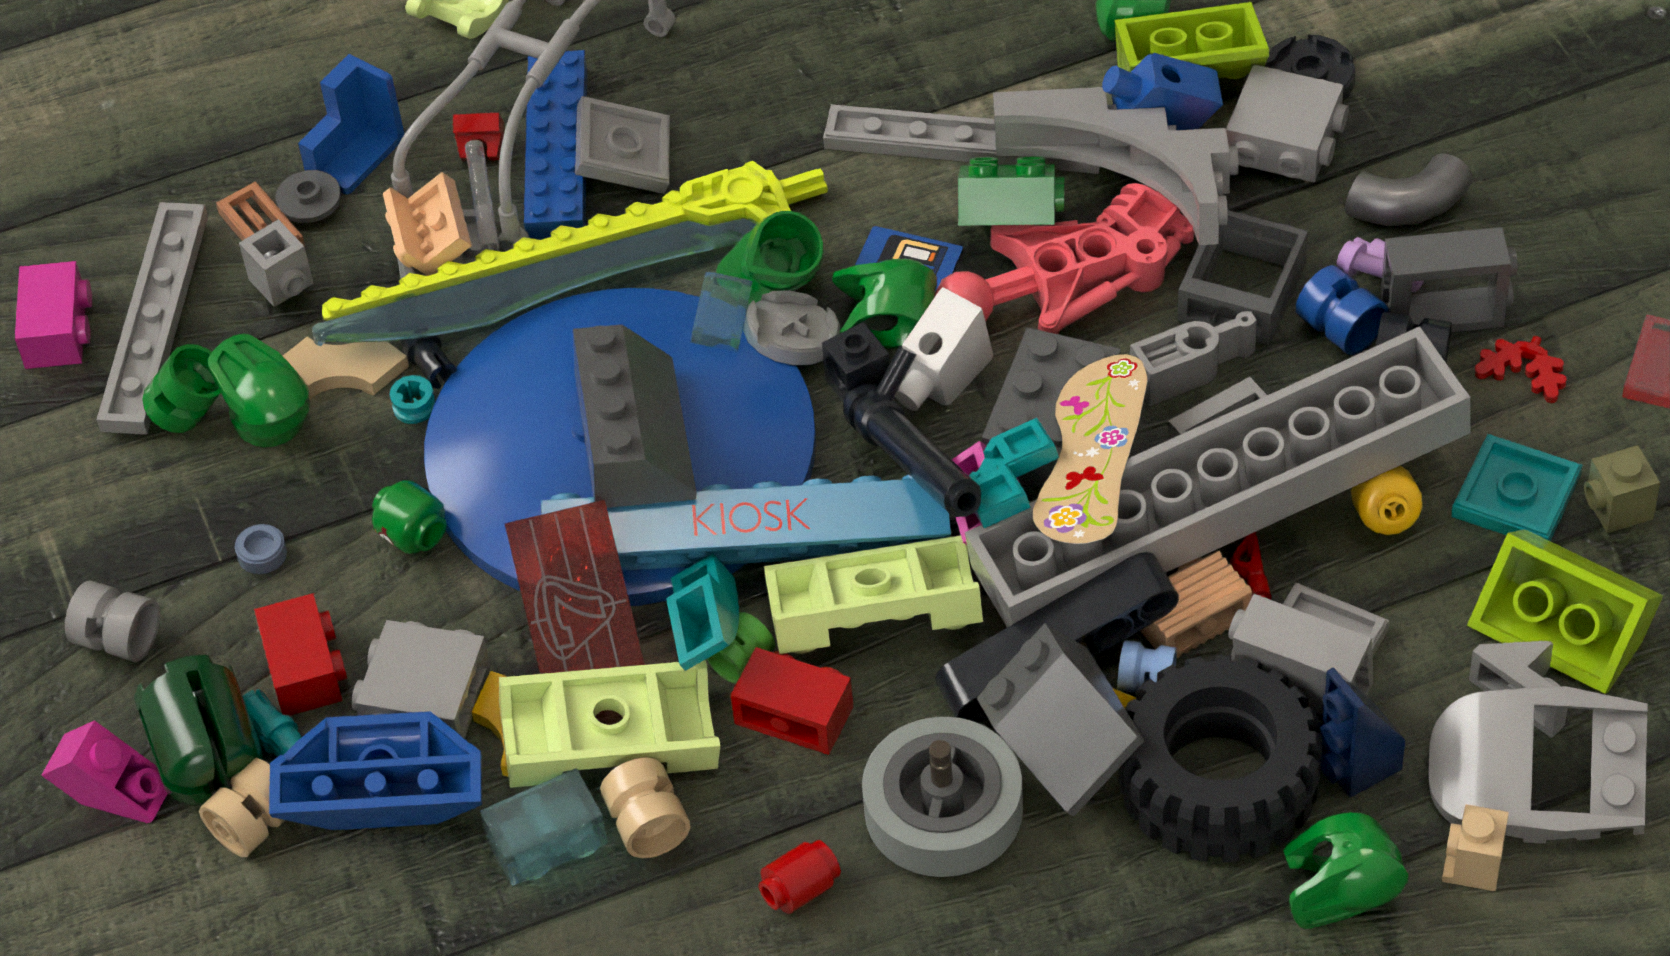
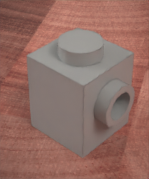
(276, 263)

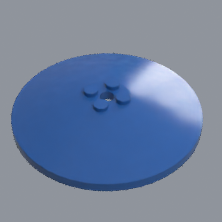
(515, 434)

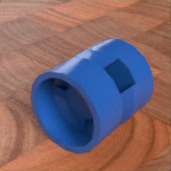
(1341, 309)

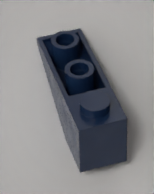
(1356, 738)

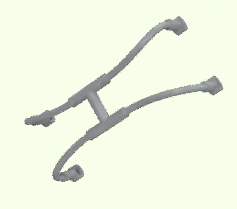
(657, 22)

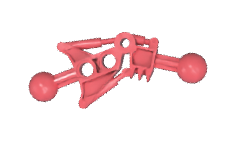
(1084, 264)

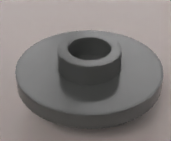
(308, 196)

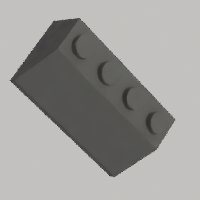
(631, 418)

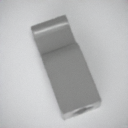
(1191, 354)

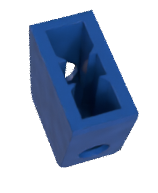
(1184, 89)

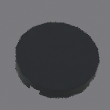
(1315, 58)

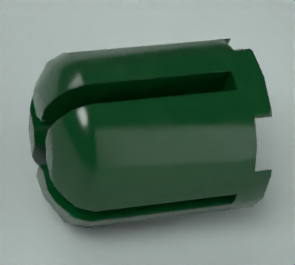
(197, 727)

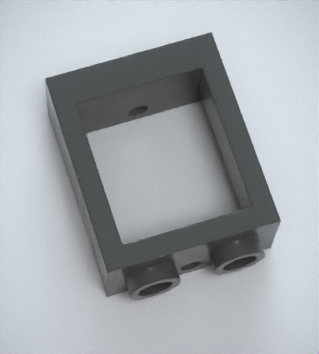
(1450, 256)
(1219, 304)

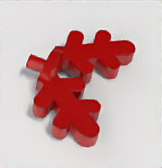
(1542, 365)

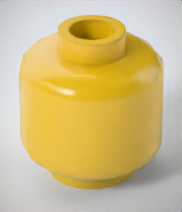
(1388, 501)

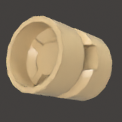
(645, 807)
(241, 814)

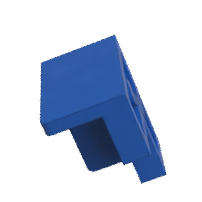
(359, 125)

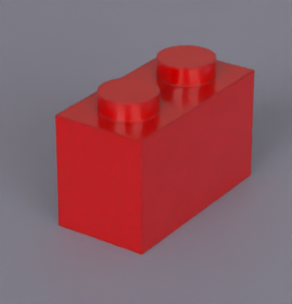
(299, 655)
(792, 700)

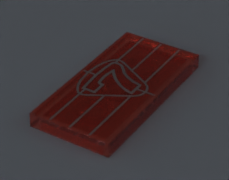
(574, 590)

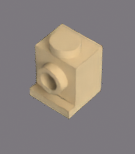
(1476, 848)

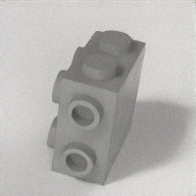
(1287, 122)
(423, 672)

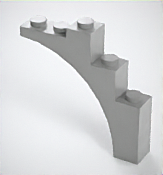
(1080, 127)

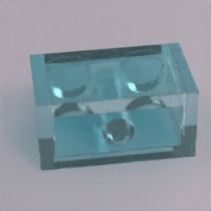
(544, 827)

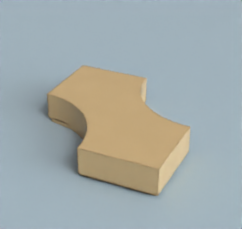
(352, 365)

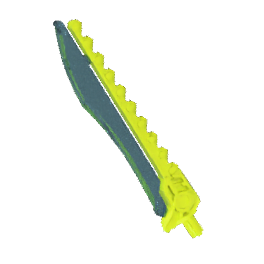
(461, 297)

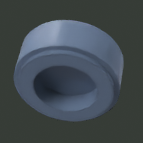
(260, 549)

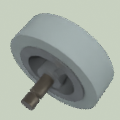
(942, 796)

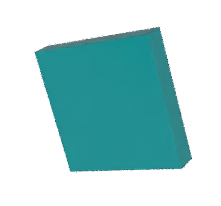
(1516, 489)

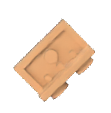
(427, 225)

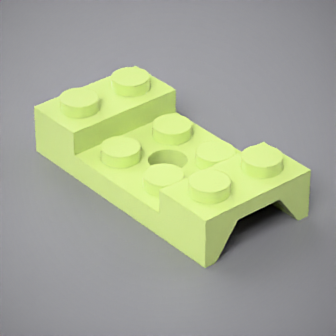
(871, 587)
(554, 728)

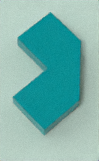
(1005, 460)

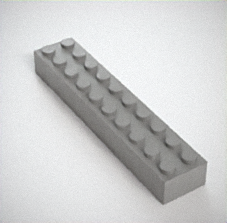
(1241, 472)

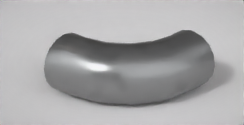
(1412, 198)

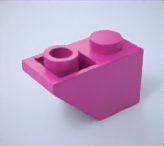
(106, 773)

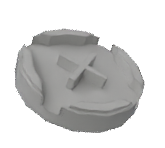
(789, 327)

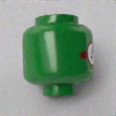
(408, 517)

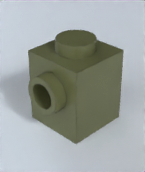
(1622, 489)

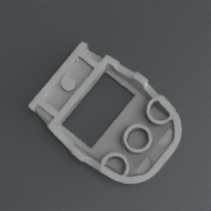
(1486, 760)

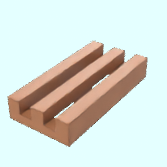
(263, 201)

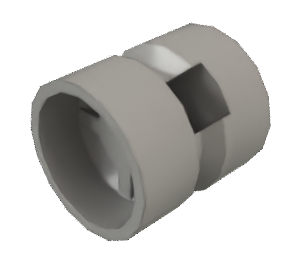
(112, 621)

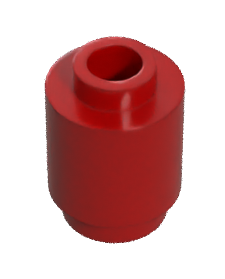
(799, 876)

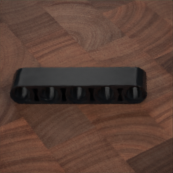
(1092, 614)

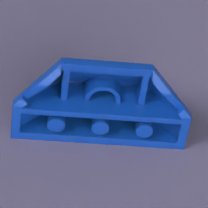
(376, 773)

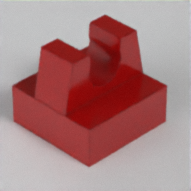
(485, 127)

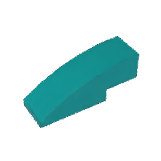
(703, 610)

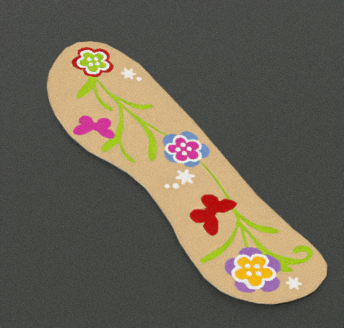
(1098, 426)

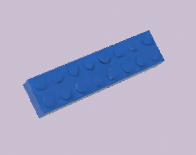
(552, 189)

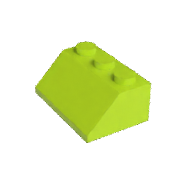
(1213, 37)
(1563, 598)

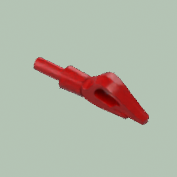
(1251, 571)

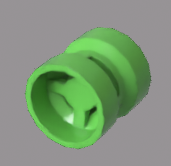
(732, 660)

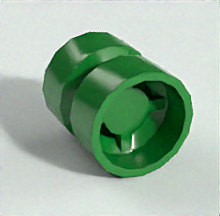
(181, 390)

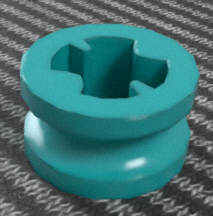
(406, 388)

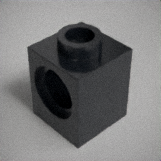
(853, 359)

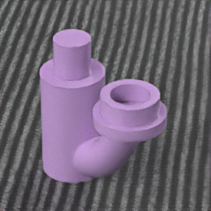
(1365, 257)

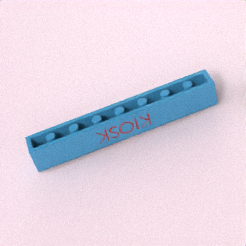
(771, 522)

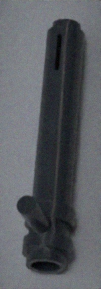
(884, 424)

